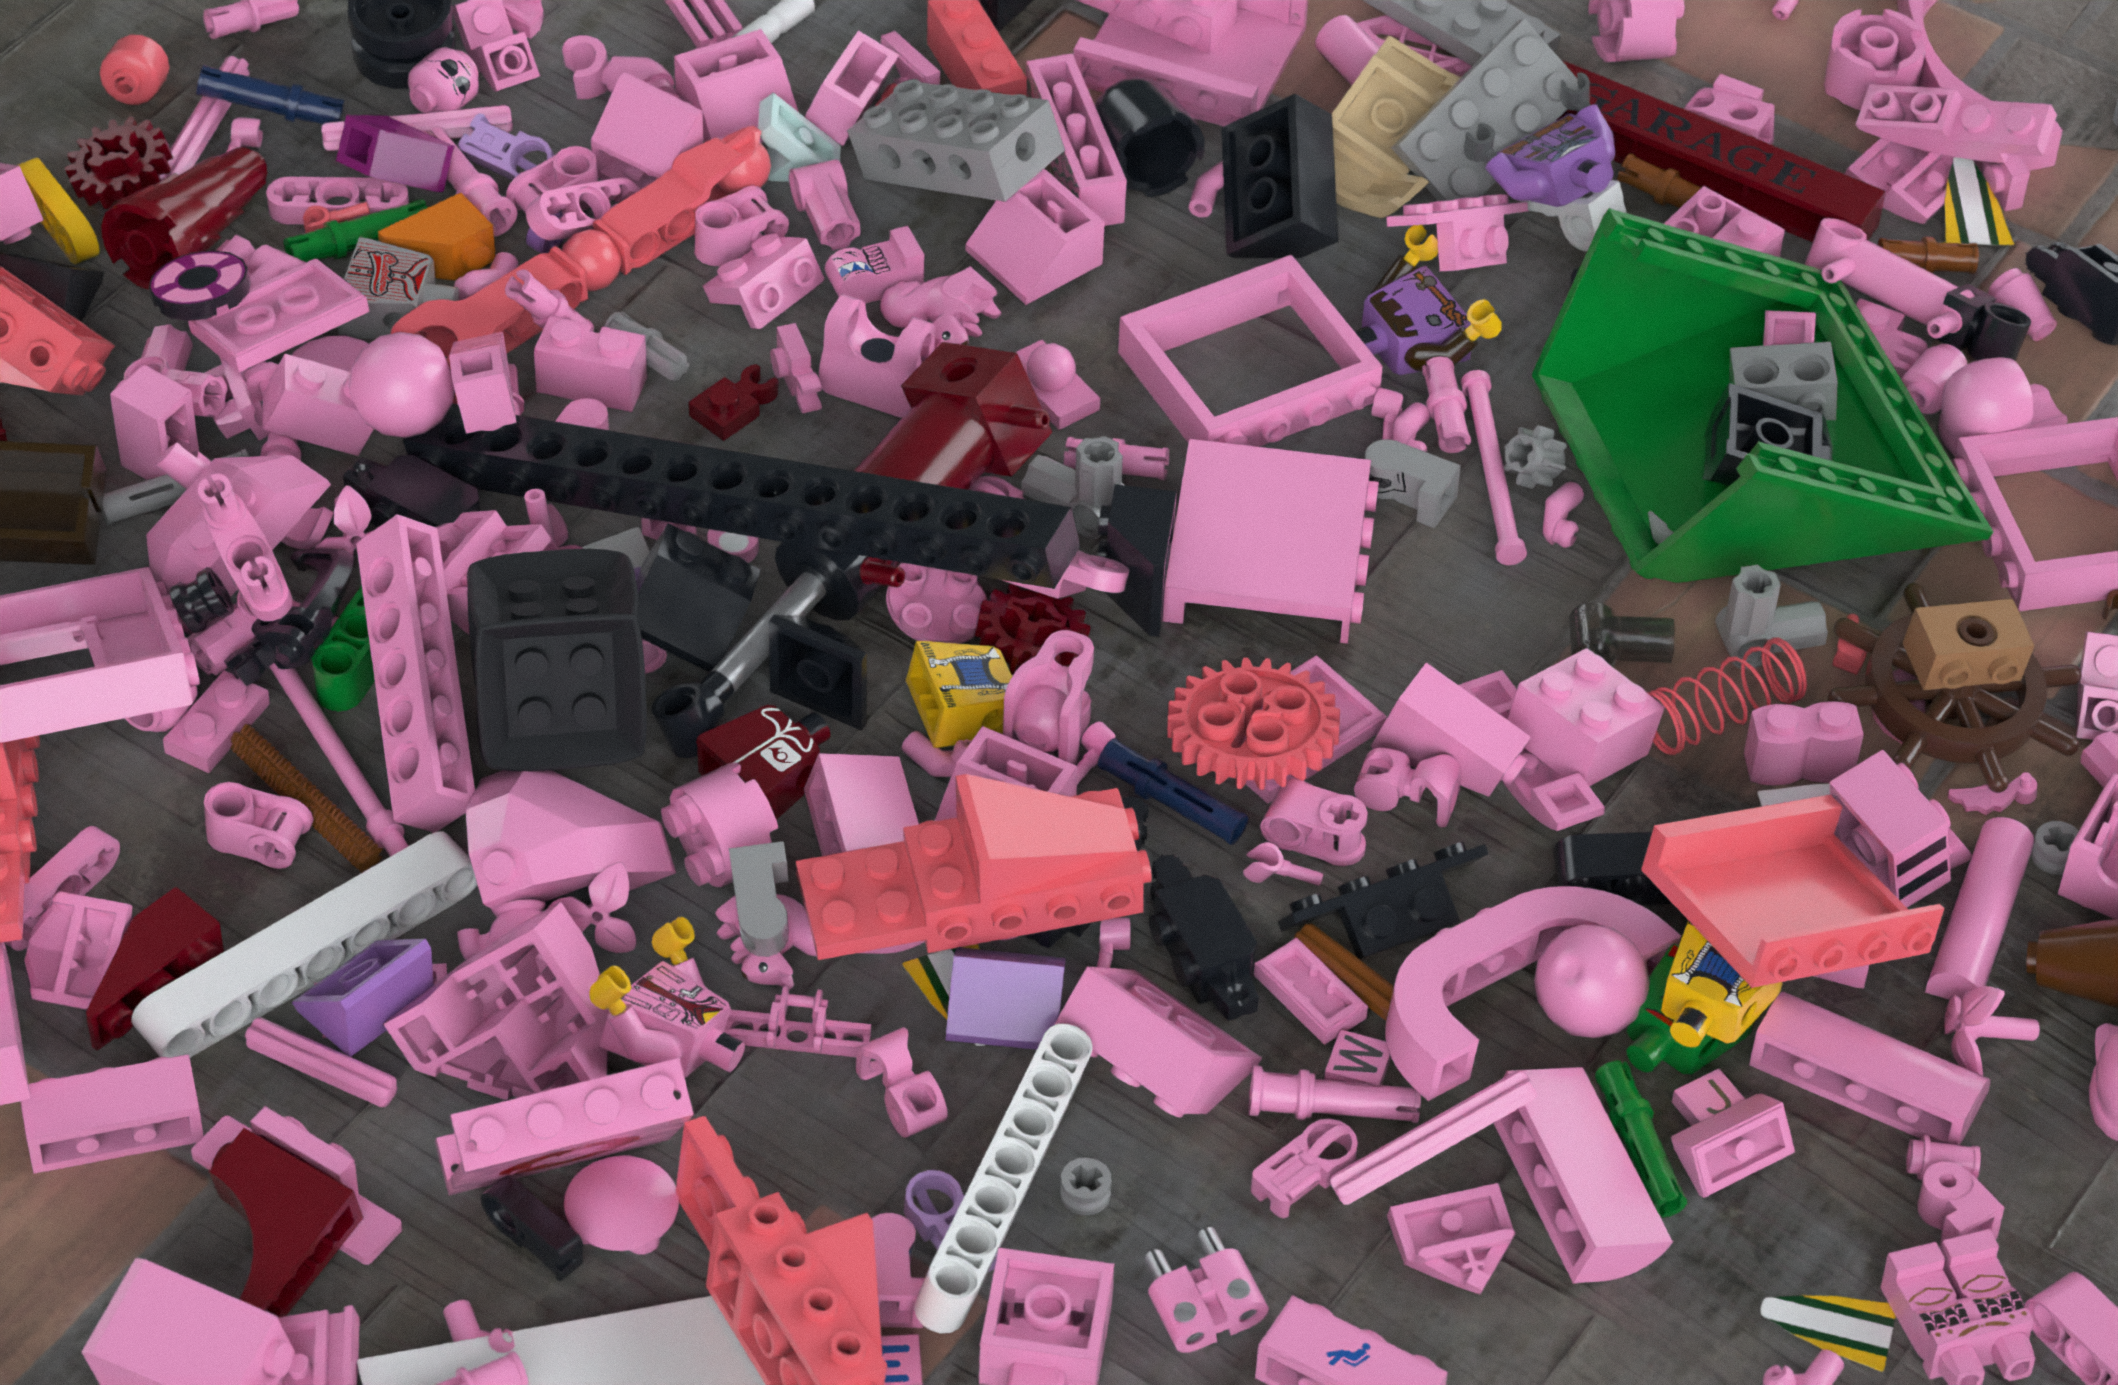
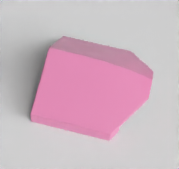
(74, 948)

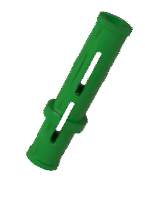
(339, 238)
(1633, 1121)

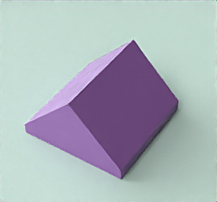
(367, 992)
(1003, 997)

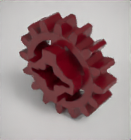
(118, 161)
(1023, 621)

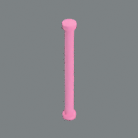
(1510, 548)

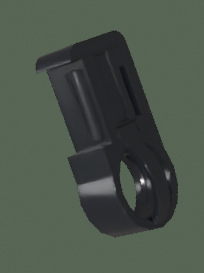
(533, 1225)

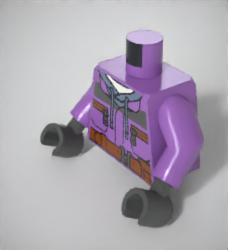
(1555, 161)

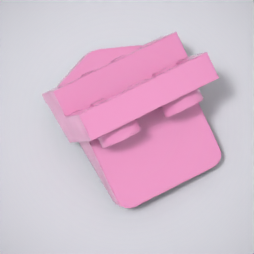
(476, 538)

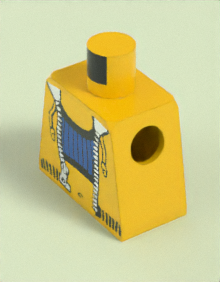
(958, 689)
(1709, 994)

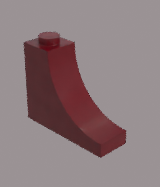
(293, 1216)

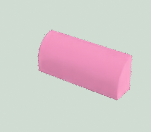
(859, 806)
(1867, 1071)
(1582, 1179)

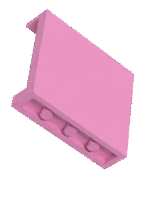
(1271, 533)

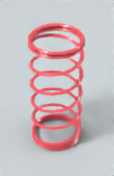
(1776, 687)

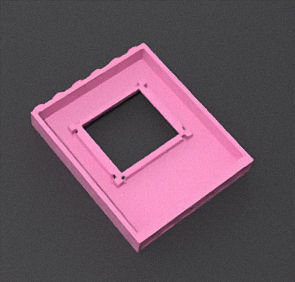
(132, 640)

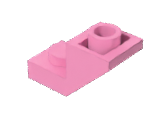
(493, 47)
(2098, 686)

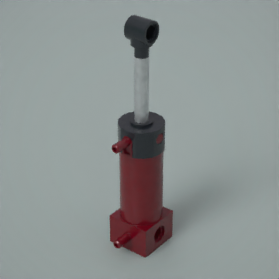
(965, 419)

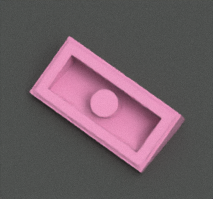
(1734, 1143)

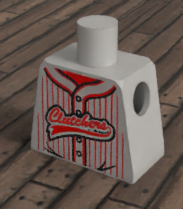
(394, 285)

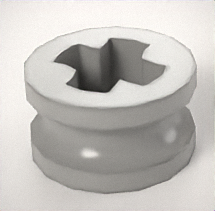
(2053, 857)
(1083, 1200)

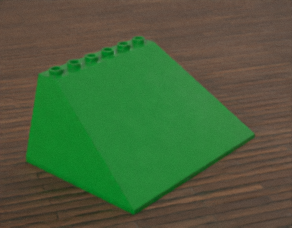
(1646, 361)

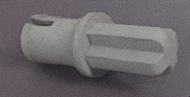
(659, 353)

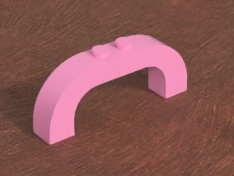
(1423, 1035)

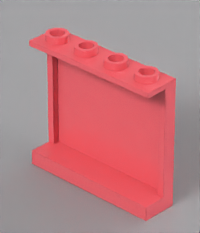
(1783, 892)

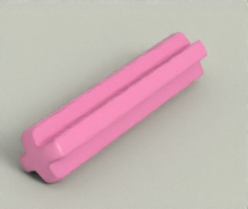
(321, 1062)

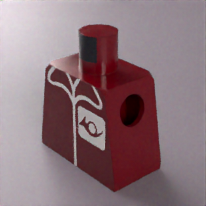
(769, 750)

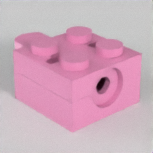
(1045, 1320)

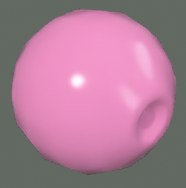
(401, 385)
(1591, 981)

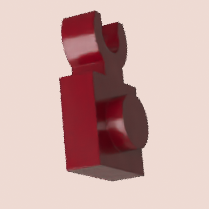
(731, 406)

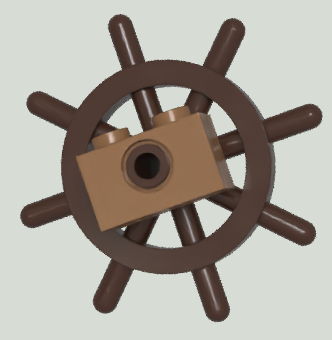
(1959, 661)

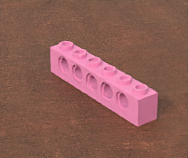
(415, 674)

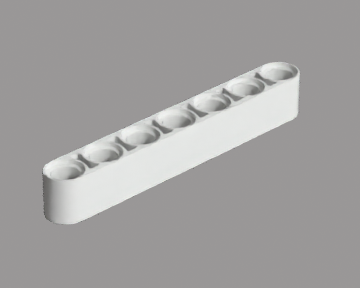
(304, 947)
(1002, 1179)

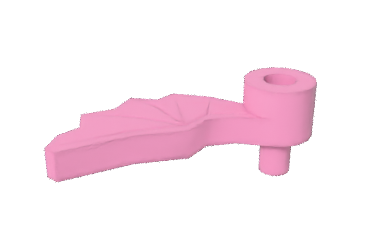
(1985, 801)

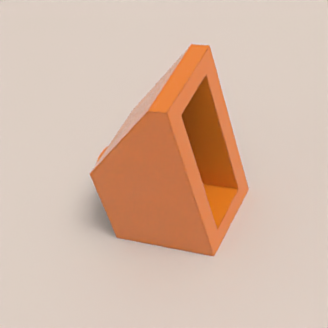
(448, 232)

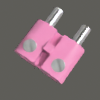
(1206, 1299)

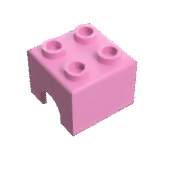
(2093, 857)

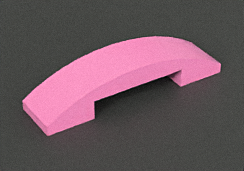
(1538, 788)

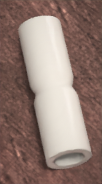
(780, 18)

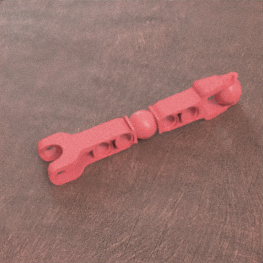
(621, 240)

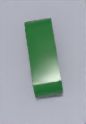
(344, 660)

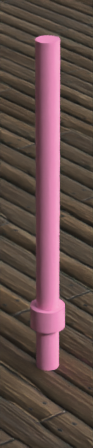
(380, 821)

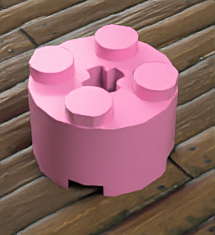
(1636, 28)
(1873, 52)
(715, 816)

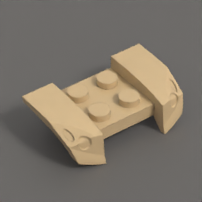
(1372, 117)

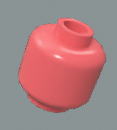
(134, 69)

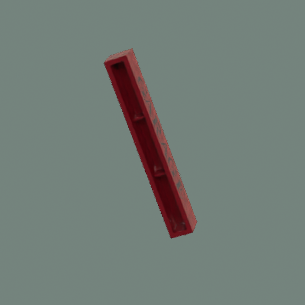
(1733, 164)

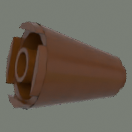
(2078, 961)

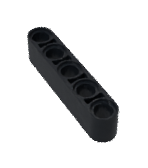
(1607, 864)

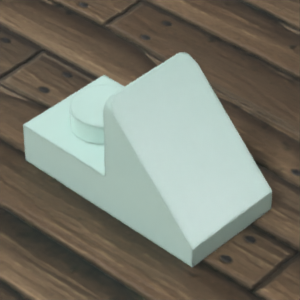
(792, 138)

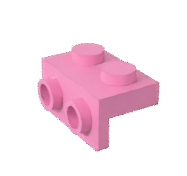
(767, 278)

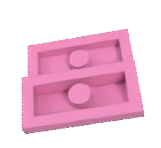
(1910, 176)

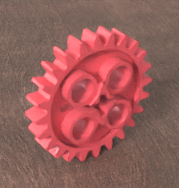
(1282, 739)

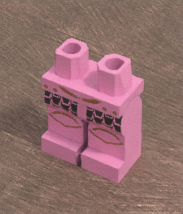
(1960, 1309)

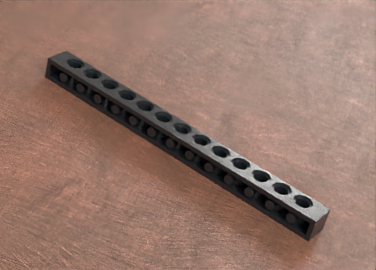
(760, 497)

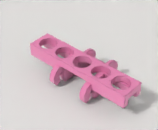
(815, 1031)

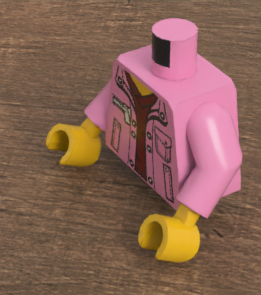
(666, 1010)

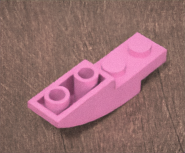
(1955, 126)

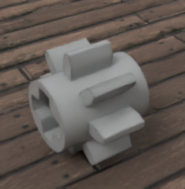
(1535, 457)

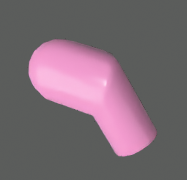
(1822, 1371)

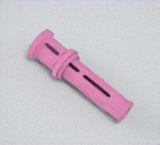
(478, 188)
(1306, 1095)

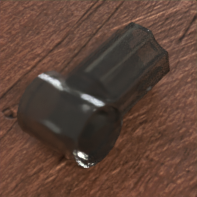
(1621, 637)

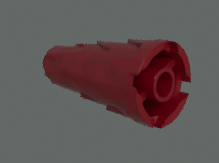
(181, 212)

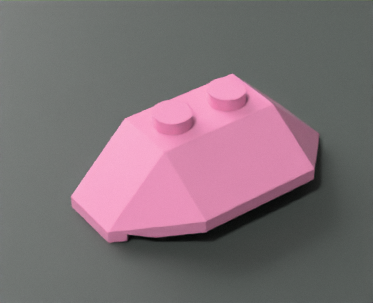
(272, 488)

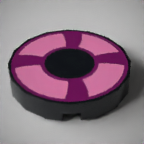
(198, 284)

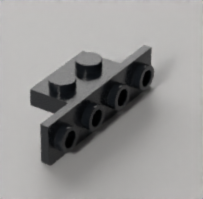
(1394, 910)

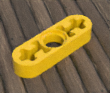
(60, 214)

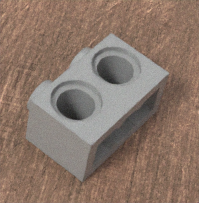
(1789, 372)

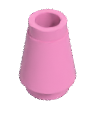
(2022, 293)

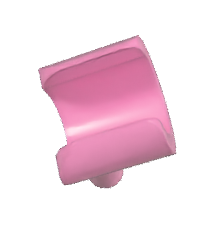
(245, 133)
(1388, 407)
(1094, 741)
(1271, 861)
(1113, 936)

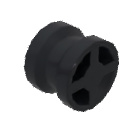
(201, 600)

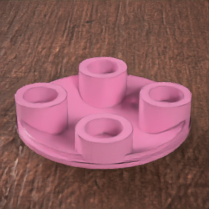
(936, 604)
(621, 1204)

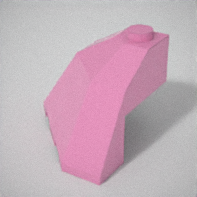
(551, 836)
(512, 1014)

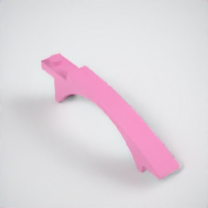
(2008, 179)

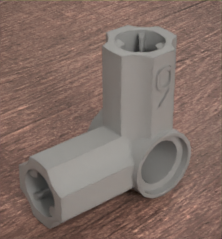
(1081, 489)
(1754, 618)

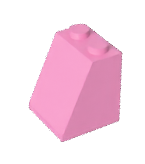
(184, 1334)

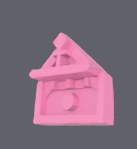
(1454, 1235)

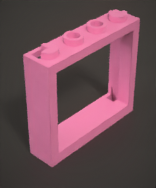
(1232, 301)
(2029, 450)

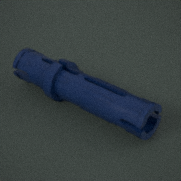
(259, 94)
(1155, 781)

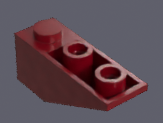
(156, 949)

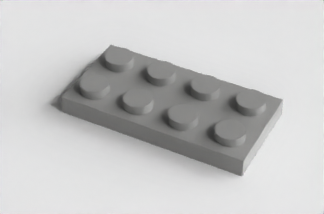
(1462, 26)
(1508, 88)

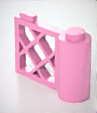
(1352, 45)

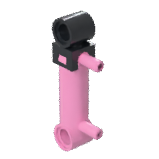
(1951, 313)

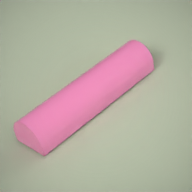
(1982, 908)

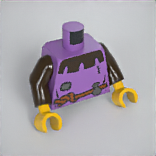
(1416, 318)

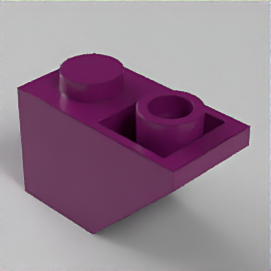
(394, 152)

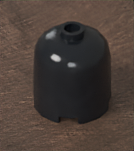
(1150, 135)

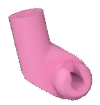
(1206, 190)
(479, 279)
(1409, 423)
(1557, 506)
(933, 760)
(464, 1326)

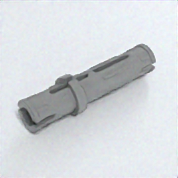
(120, 504)

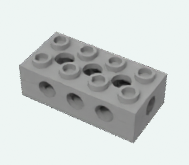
(956, 140)

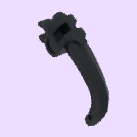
(293, 637)

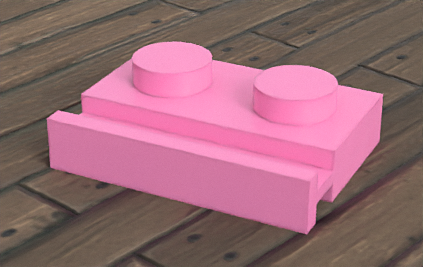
(323, 1347)

